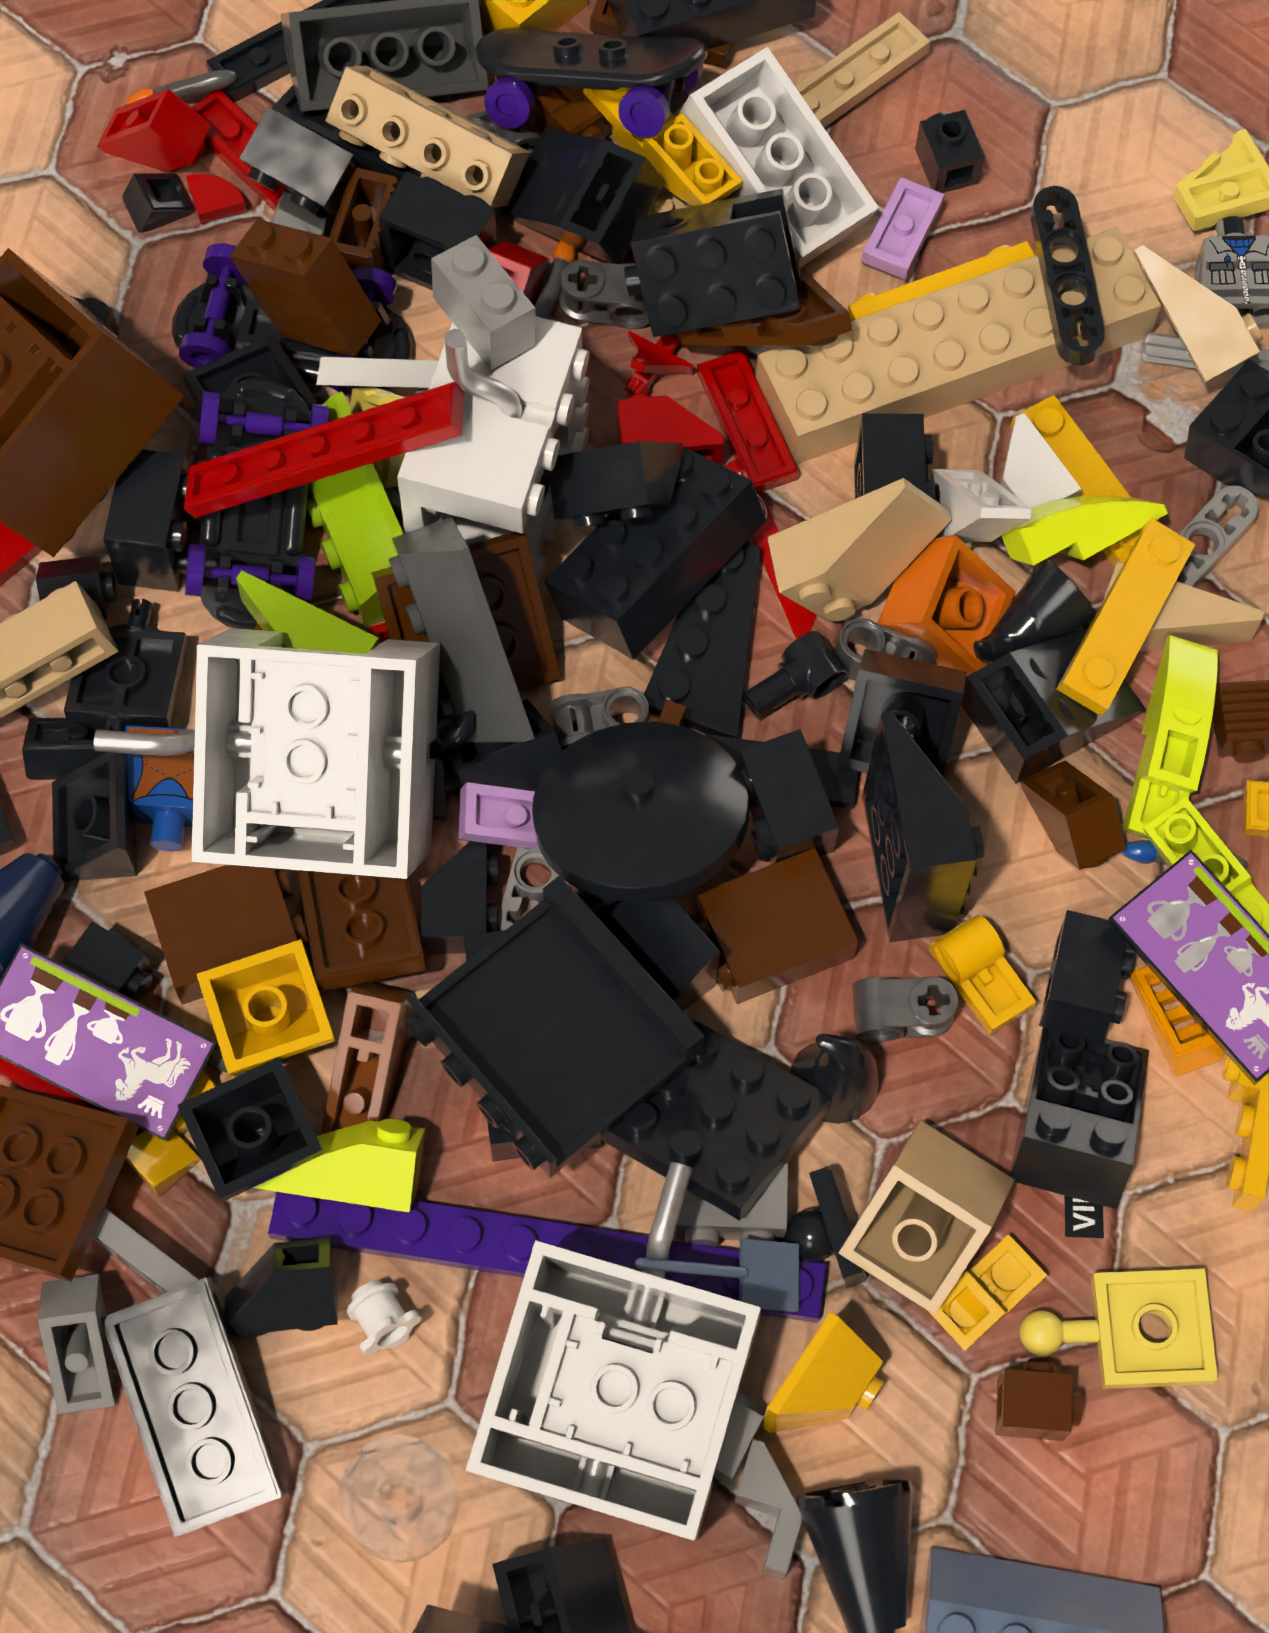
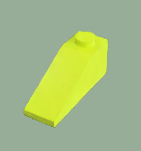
(362, 1166)

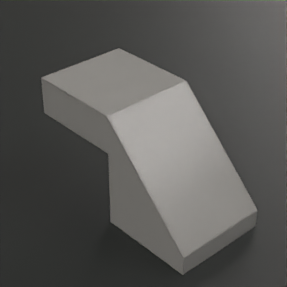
(766, 1491)

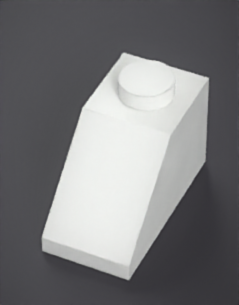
(1033, 469)

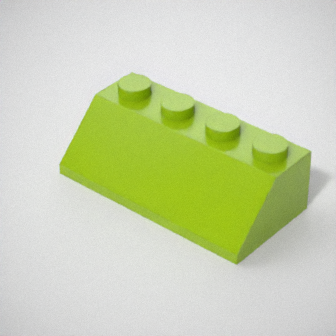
(356, 525)

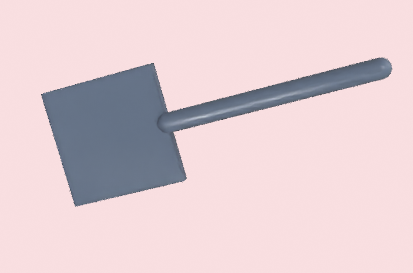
(765, 1273)

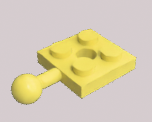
(1123, 1353)

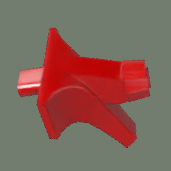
(652, 361)

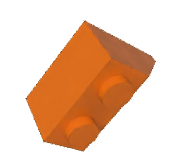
(947, 601)

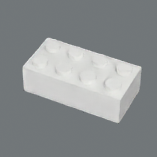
(778, 143)

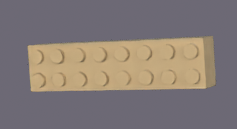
(946, 348)

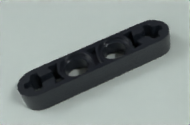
(1070, 274)

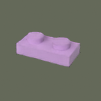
(902, 228)
(497, 816)

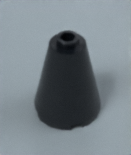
(863, 1550)

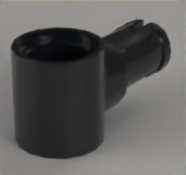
(806, 668)

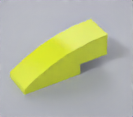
(1078, 526)

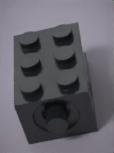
(715, 263)

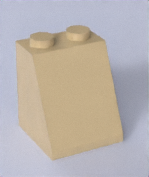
(927, 1217)

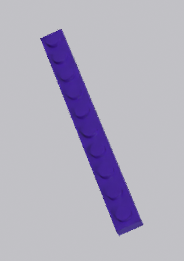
(503, 1243)

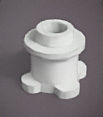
(381, 1316)

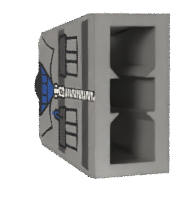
(1237, 268)

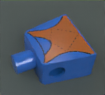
(162, 791)

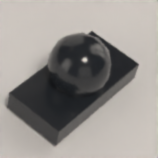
(824, 1230)

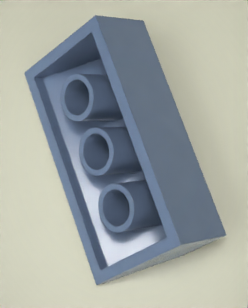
(1011, 1597)

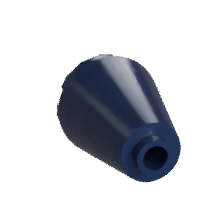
(27, 897)

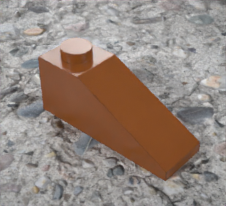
(366, 1056)

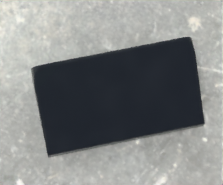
(57, 747)

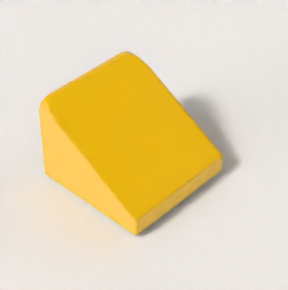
(160, 1161)

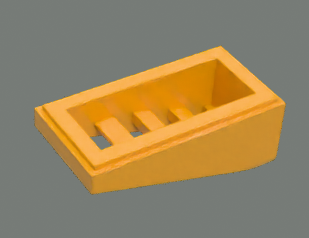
(1184, 1048)

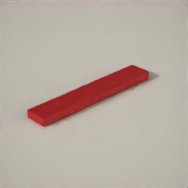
(325, 450)

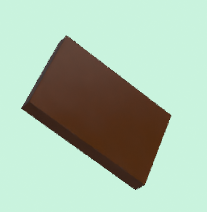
(359, 928)

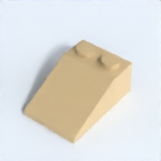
(855, 549)

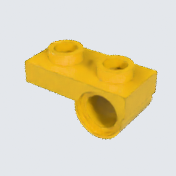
(977, 968)

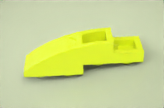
(1175, 731)
(1185, 829)

